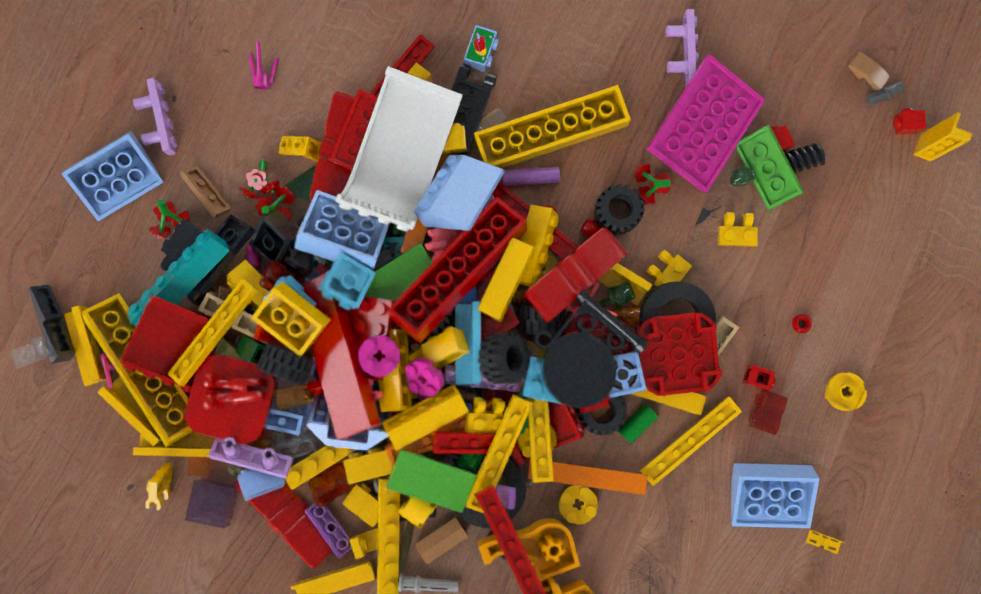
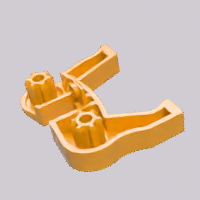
(550, 552)

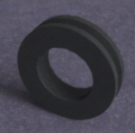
(676, 290)
(515, 479)

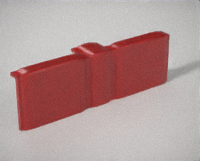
(328, 175)
(575, 273)
(287, 517)

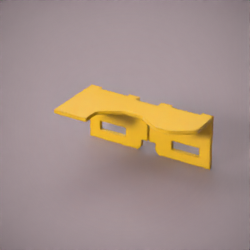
(823, 541)

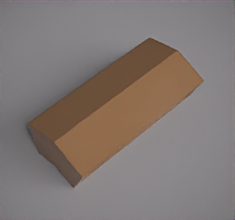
(441, 540)

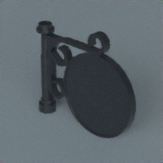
(580, 366)

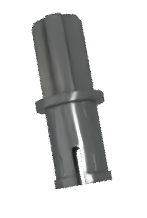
(885, 93)

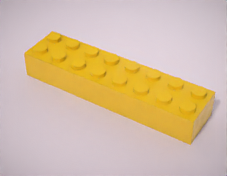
(553, 128)
(160, 402)

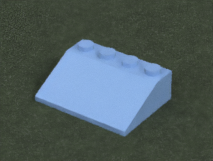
(113, 176)
(458, 193)
(335, 230)
(773, 495)

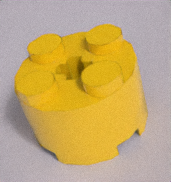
(417, 511)

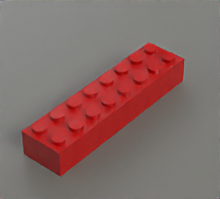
(457, 270)

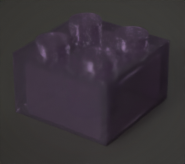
(211, 503)

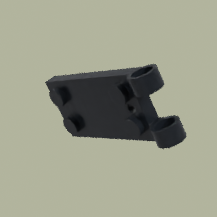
(471, 105)
(235, 234)

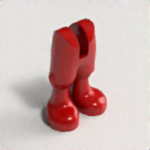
(238, 386)

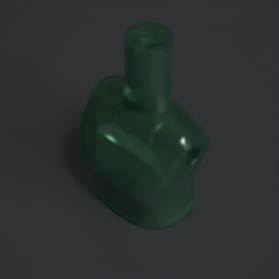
(742, 177)
(619, 295)

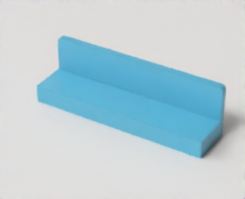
(467, 367)

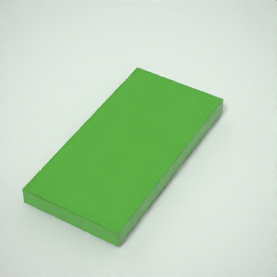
(772, 169)
(399, 274)
(431, 480)

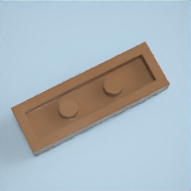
(205, 191)

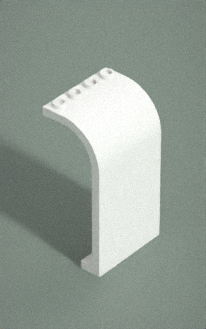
(400, 149)

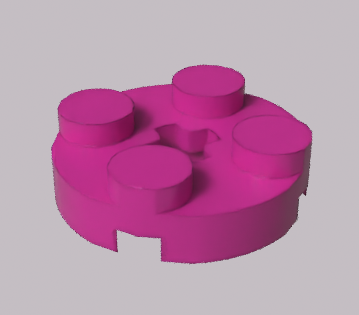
(371, 347)
(433, 378)

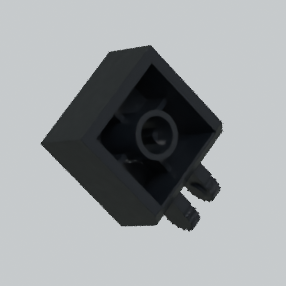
(274, 237)
(182, 238)

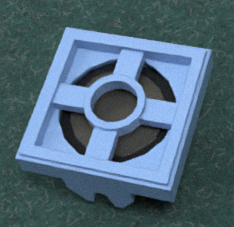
(628, 375)

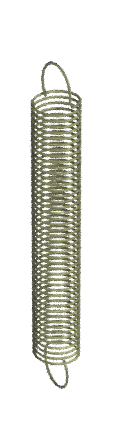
(409, 527)

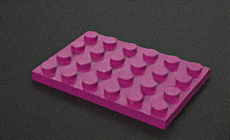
(706, 124)

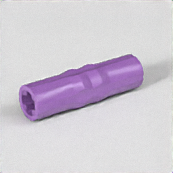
(530, 176)

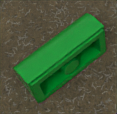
(638, 423)

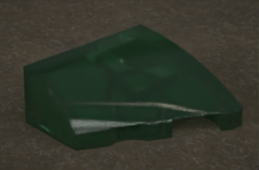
(302, 184)

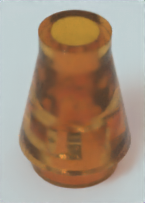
(628, 314)

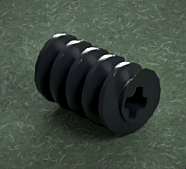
(806, 157)

